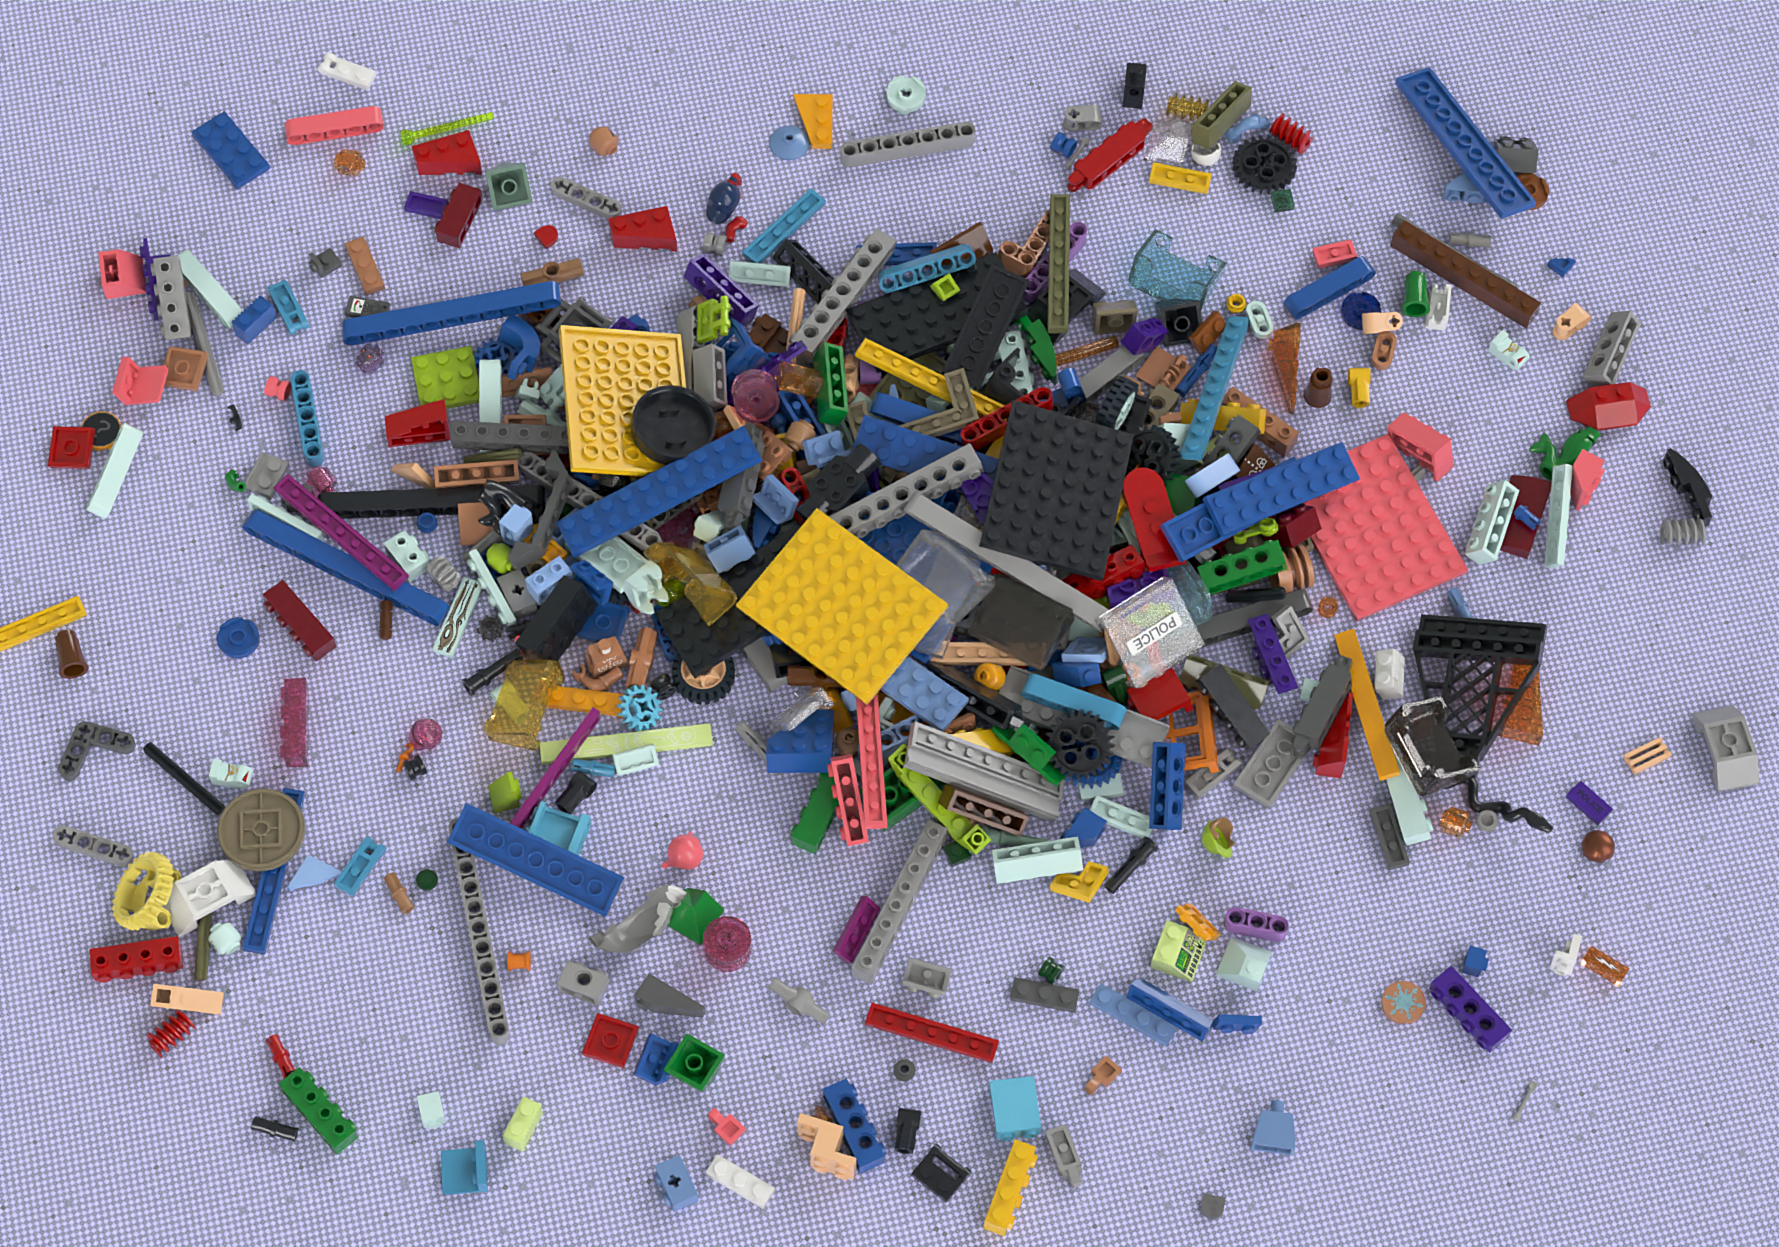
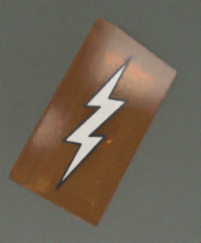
(1605, 966)

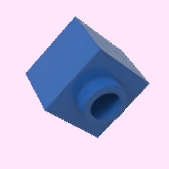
(1475, 961)

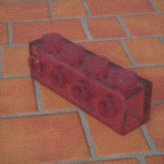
(296, 722)

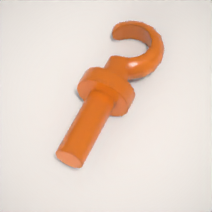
(403, 757)

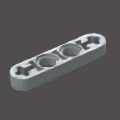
(584, 201)
(92, 848)

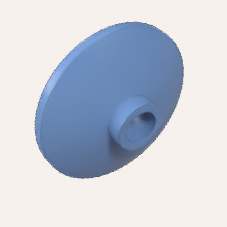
(790, 149)

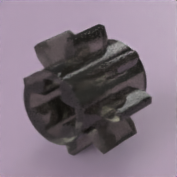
(490, 622)

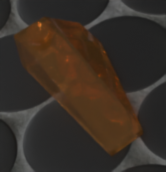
(1283, 356)

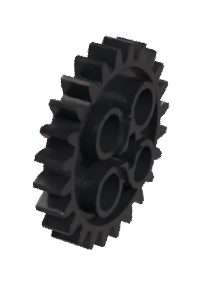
(1278, 174)
(1164, 460)
(1084, 762)

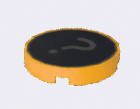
(106, 429)

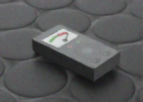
(362, 306)

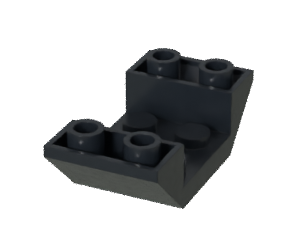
(1081, 294)

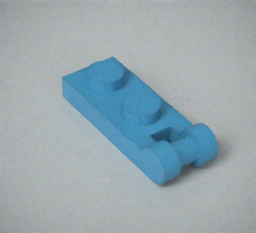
(288, 306)
(359, 866)

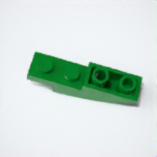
(1040, 346)

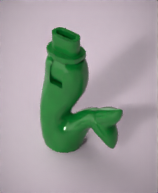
(1570, 451)

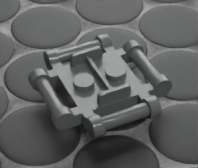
(577, 314)

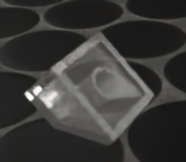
(1168, 142)

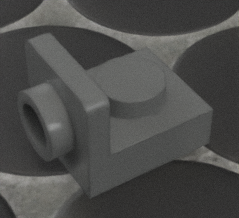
(324, 262)

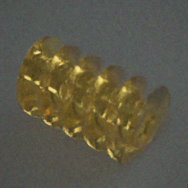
(1186, 106)

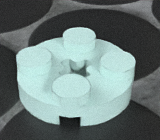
(906, 104)

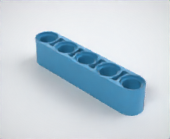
(937, 269)
(305, 410)
(1066, 698)

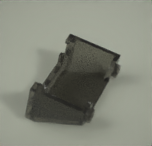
(1426, 747)

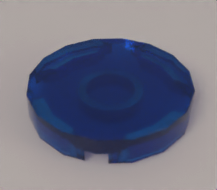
(1357, 304)

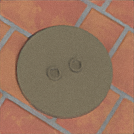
(261, 829)

